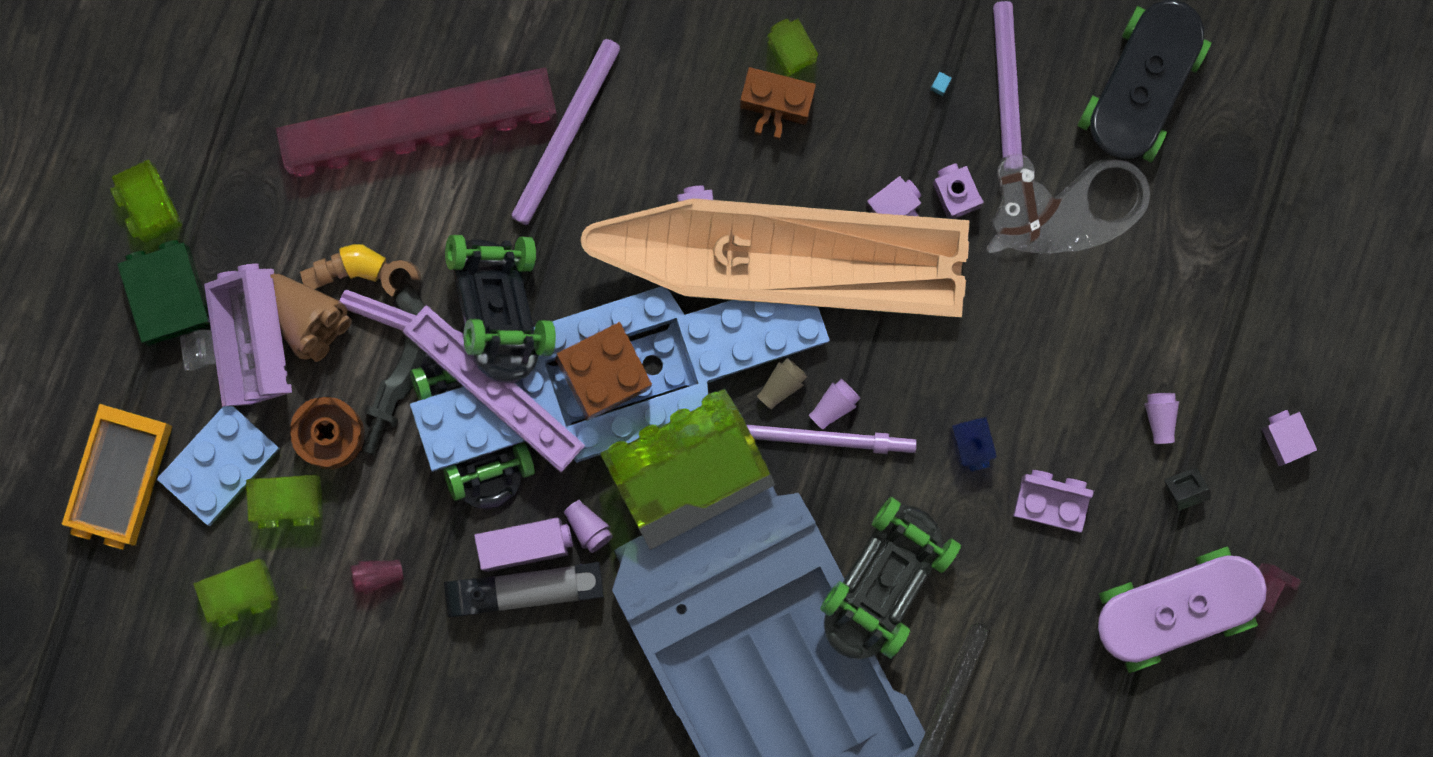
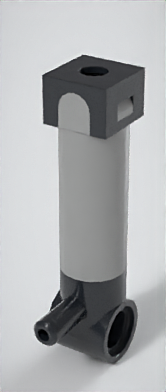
(523, 590)

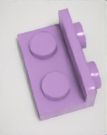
(1052, 501)

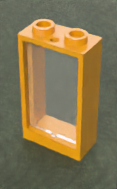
(116, 477)

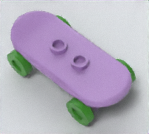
(1207, 599)

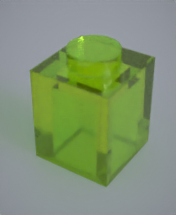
(791, 46)

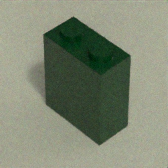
(164, 292)

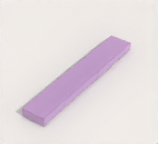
(503, 399)

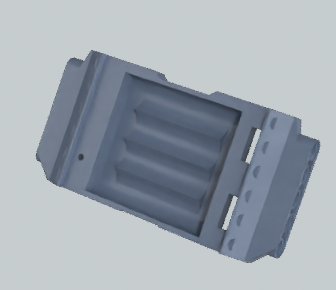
(743, 639)

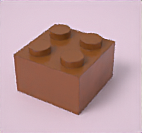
(603, 371)

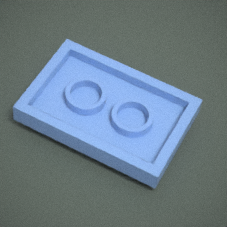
(217, 464)

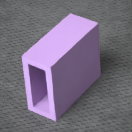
(523, 544)

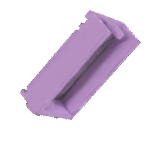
(246, 336)

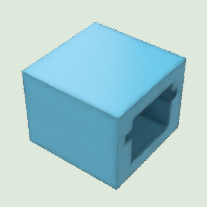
(940, 83)

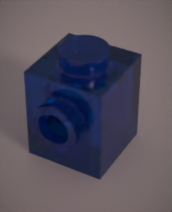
(973, 444)

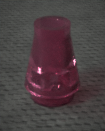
(373, 575)

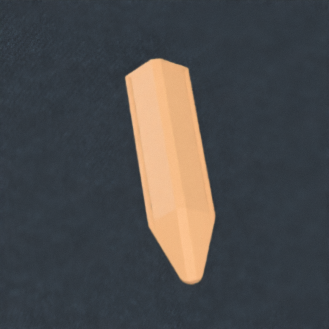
(791, 255)

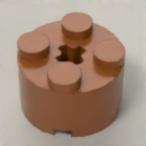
(307, 433)

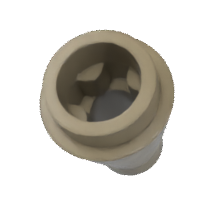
(782, 383)

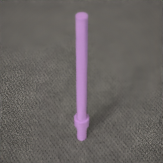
(880, 443)

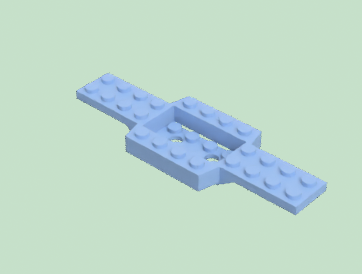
(692, 354)

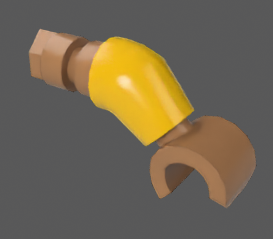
(357, 261)

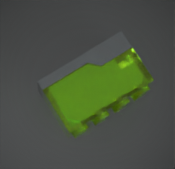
(688, 469)

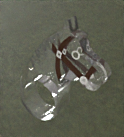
(1047, 224)

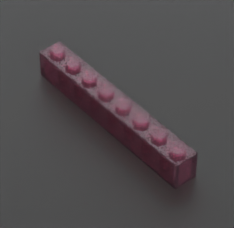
(416, 121)

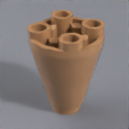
(308, 318)

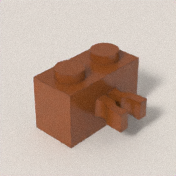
(776, 97)

